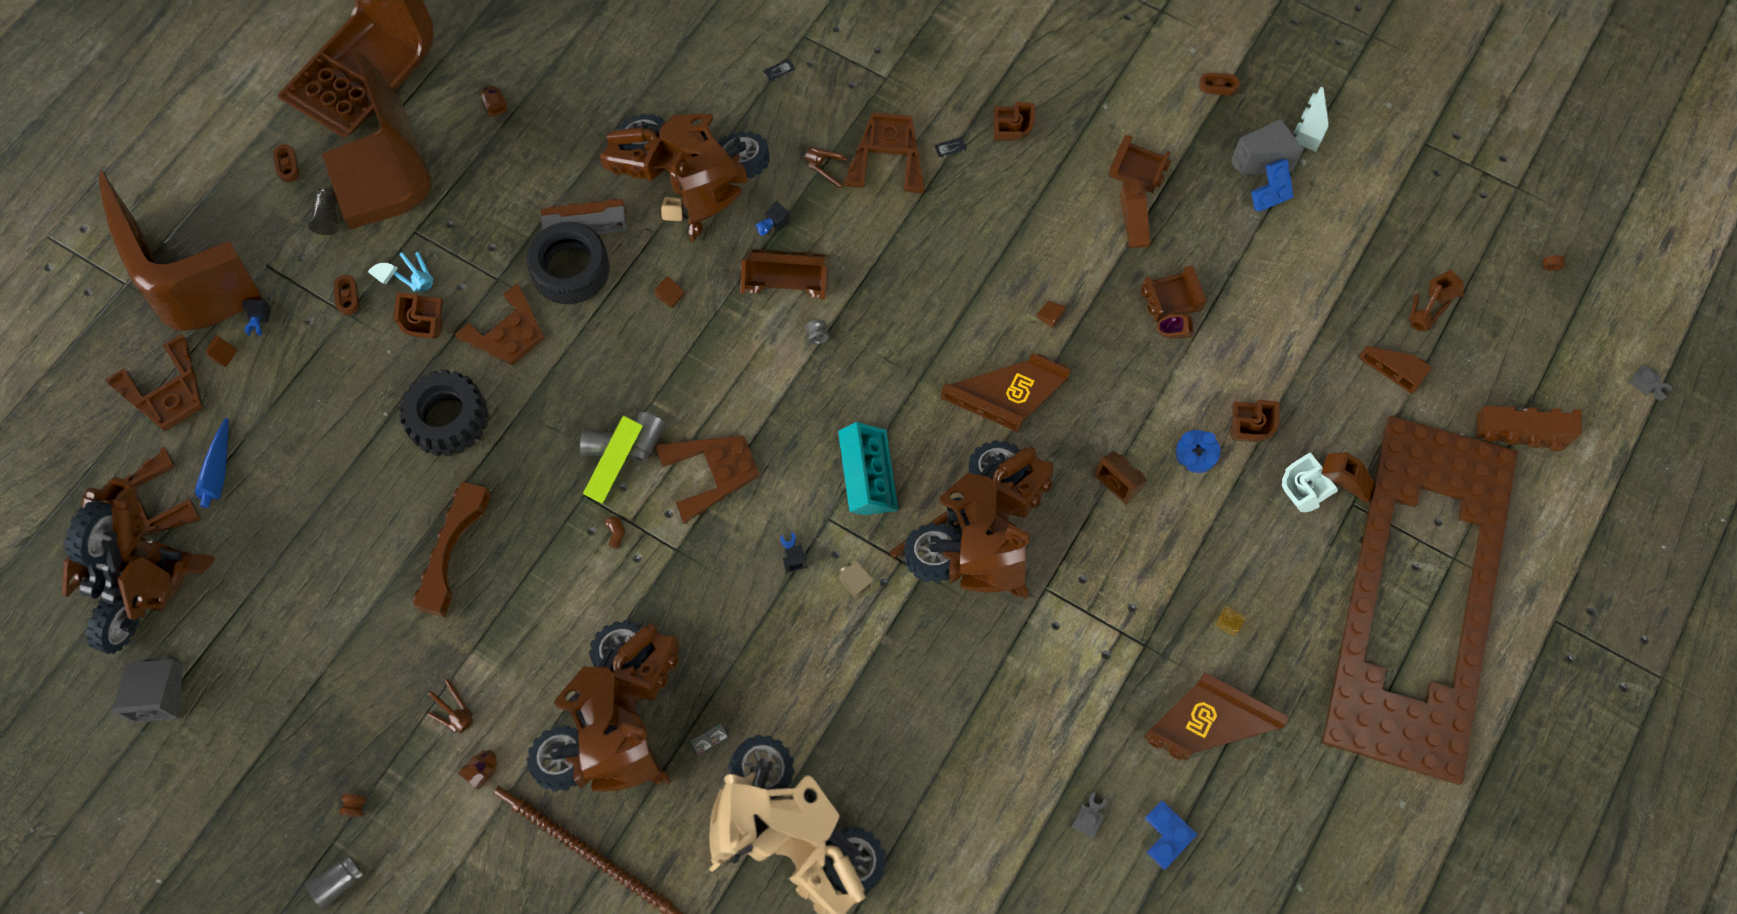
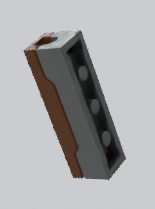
(600, 216)

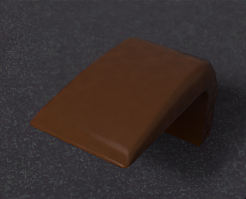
(331, 85)
(381, 171)
(185, 292)

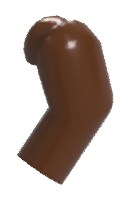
(617, 530)

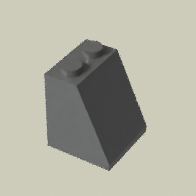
(1264, 147)
(150, 690)

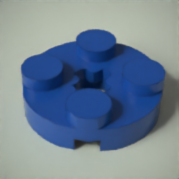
(1203, 440)

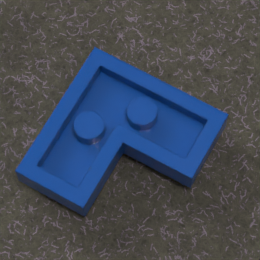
(1277, 190)
(1174, 833)

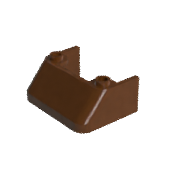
(785, 270)

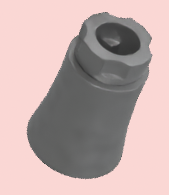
(647, 437)
(594, 442)
(333, 882)

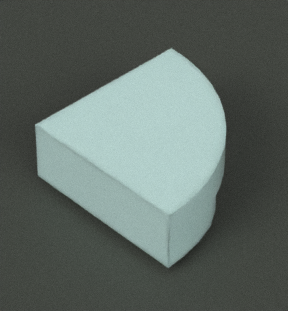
(383, 272)

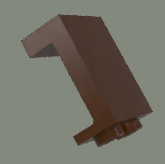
(1139, 164)
(1174, 294)

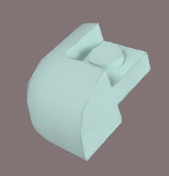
(1306, 484)

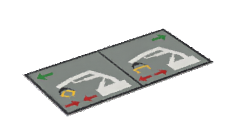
(709, 739)

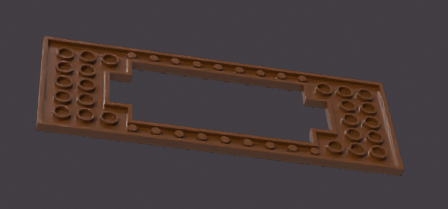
(1380, 724)

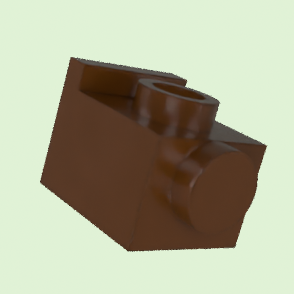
(1451, 286)

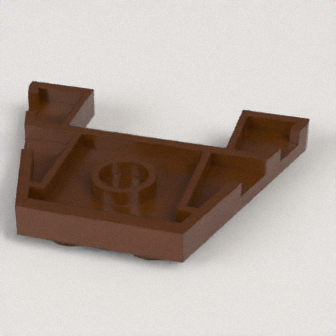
(512, 336)

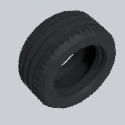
(559, 238)

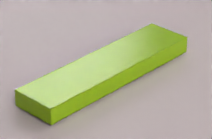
(612, 459)

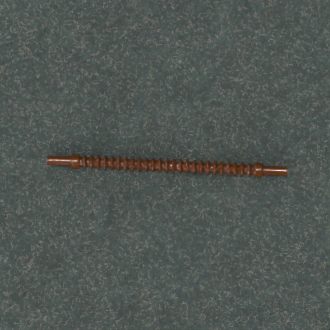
(519, 805)

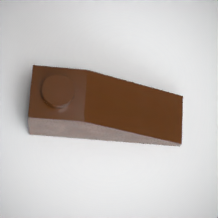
(1135, 214)
(1399, 367)

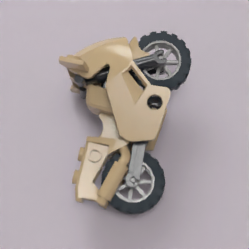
(793, 826)

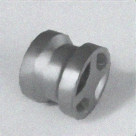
(817, 331)

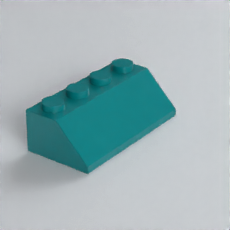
(867, 469)

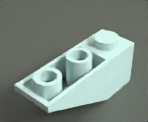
(1315, 122)

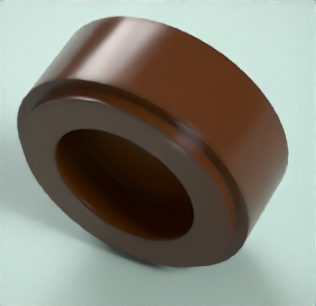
(1554, 263)

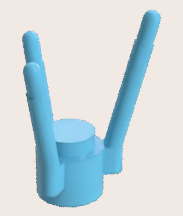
(420, 280)

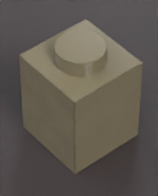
(855, 579)

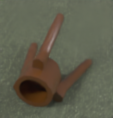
(817, 156)
(1422, 320)
(459, 719)

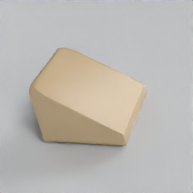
(672, 209)

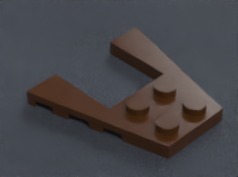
(889, 136)
(171, 401)
(729, 464)
(178, 515)

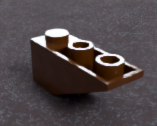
(1349, 474)

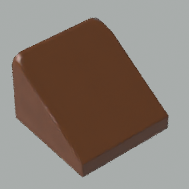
(669, 292)
(1051, 313)
(220, 351)

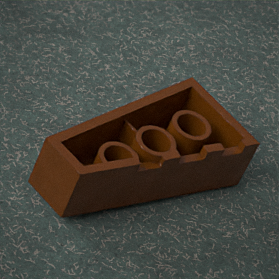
(1529, 426)

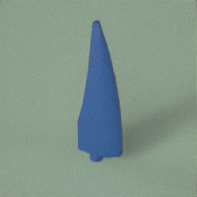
(213, 469)

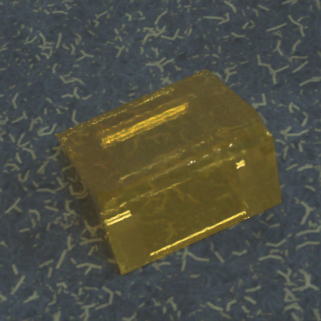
(1230, 621)

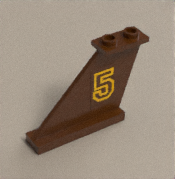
(1009, 393)
(1212, 717)

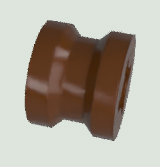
(352, 805)

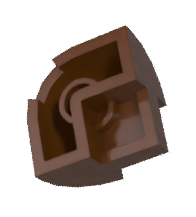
(1013, 122)
(418, 315)
(1254, 420)

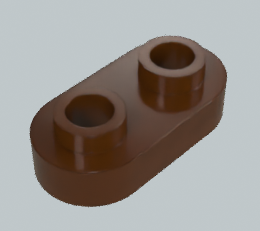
(1218, 83)
(286, 165)
(346, 296)

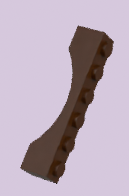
(468, 506)

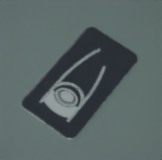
(779, 70)
(950, 147)

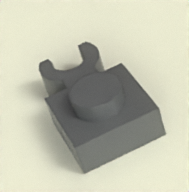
(1648, 381)
(1088, 818)

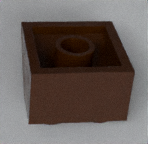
(1120, 477)

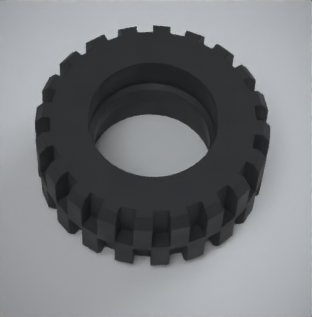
(428, 393)

